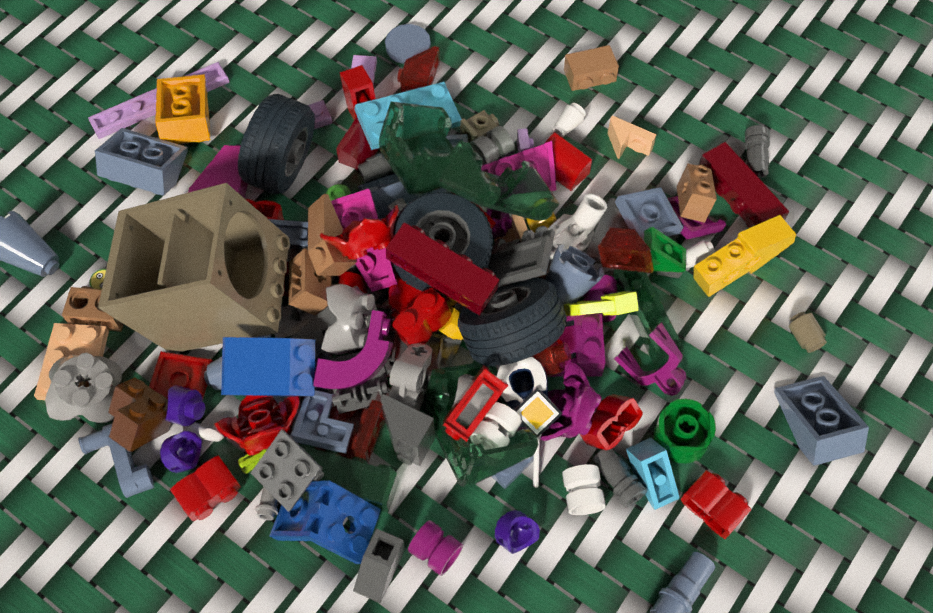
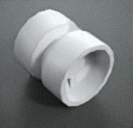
(496, 427)
(584, 494)

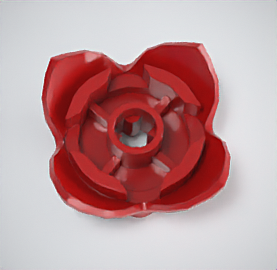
(364, 235)
(259, 422)

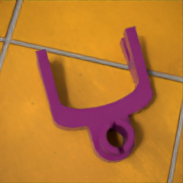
(668, 376)

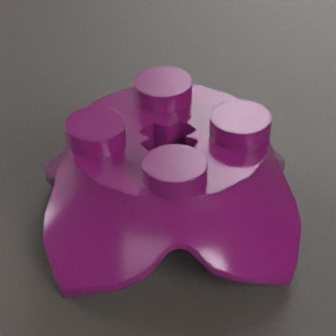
(575, 402)

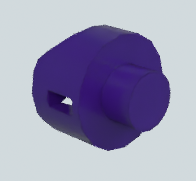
(184, 406)
(181, 453)
(516, 531)

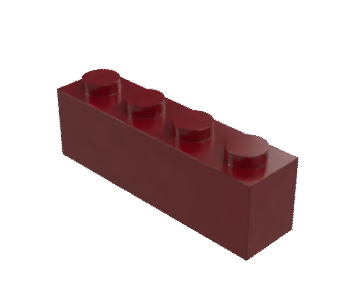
(741, 187)
(442, 268)

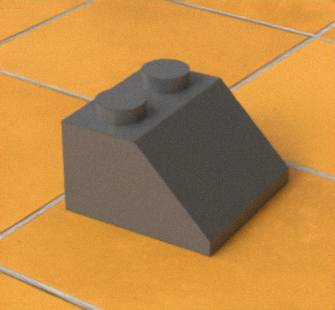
(408, 430)

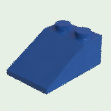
(268, 366)

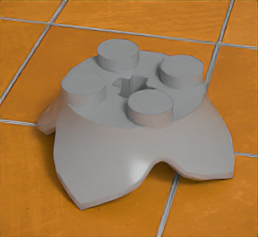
(353, 319)
(67, 400)

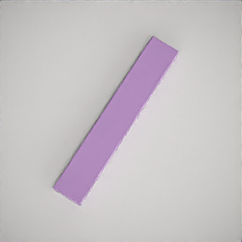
(145, 105)

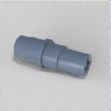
(685, 586)

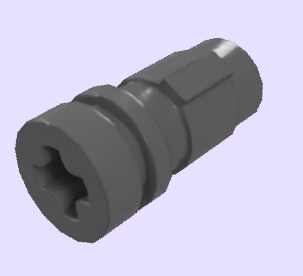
(757, 147)
(374, 168)
(617, 474)

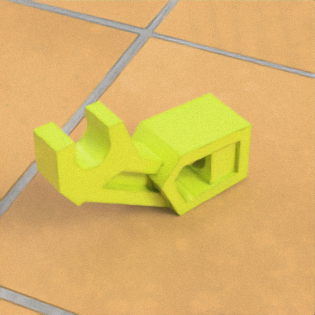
(609, 304)

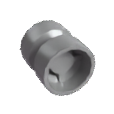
(495, 145)

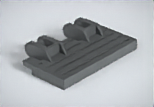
(523, 258)

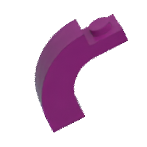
(363, 366)

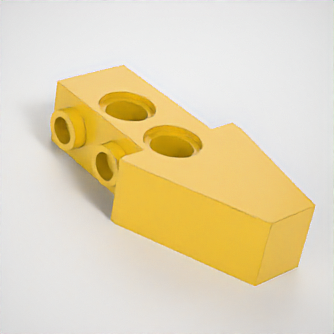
(743, 255)

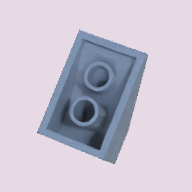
(822, 420)

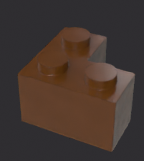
(137, 414)

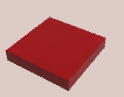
(181, 371)

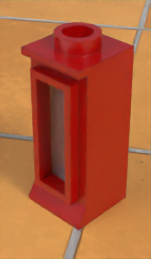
(474, 404)

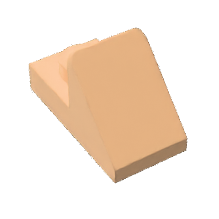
(624, 134)

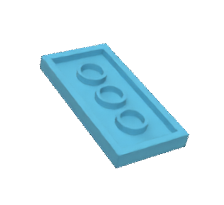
(373, 112)

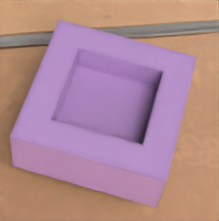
(321, 113)
(523, 140)

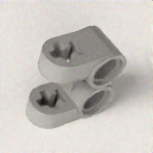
(409, 375)

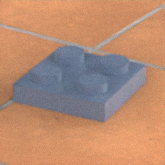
(649, 210)

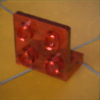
(366, 429)

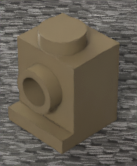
(478, 125)

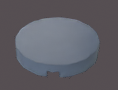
(406, 42)

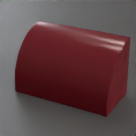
(354, 147)

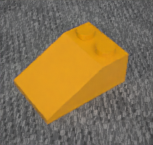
(182, 109)

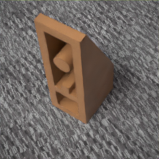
(325, 257)

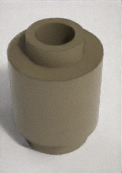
(807, 331)

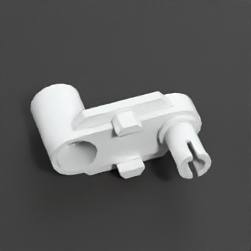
(578, 228)

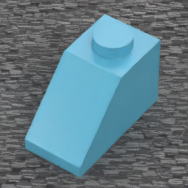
(653, 469)

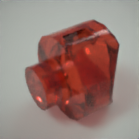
(554, 358)

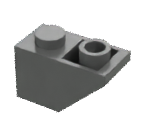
(379, 565)

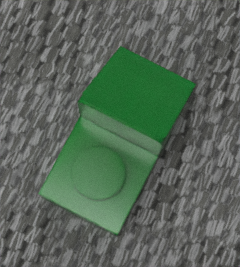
(665, 253)

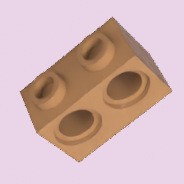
(90, 313)

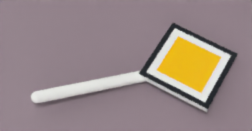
(537, 415)

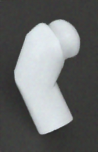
(204, 432)

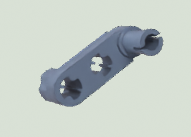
(131, 479)

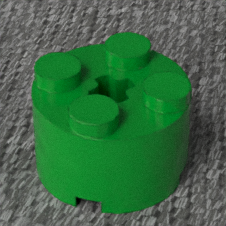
(698, 430)

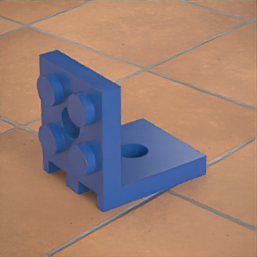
(320, 519)

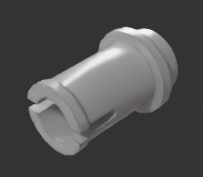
(267, 508)

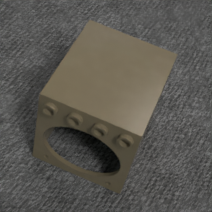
(196, 270)

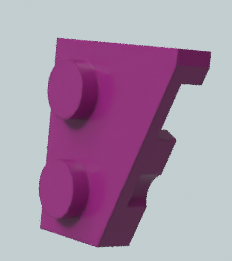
(695, 228)

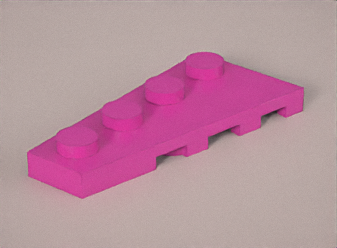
(540, 157)
(374, 267)

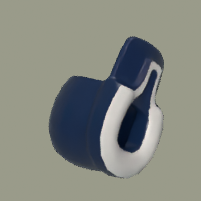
(522, 380)

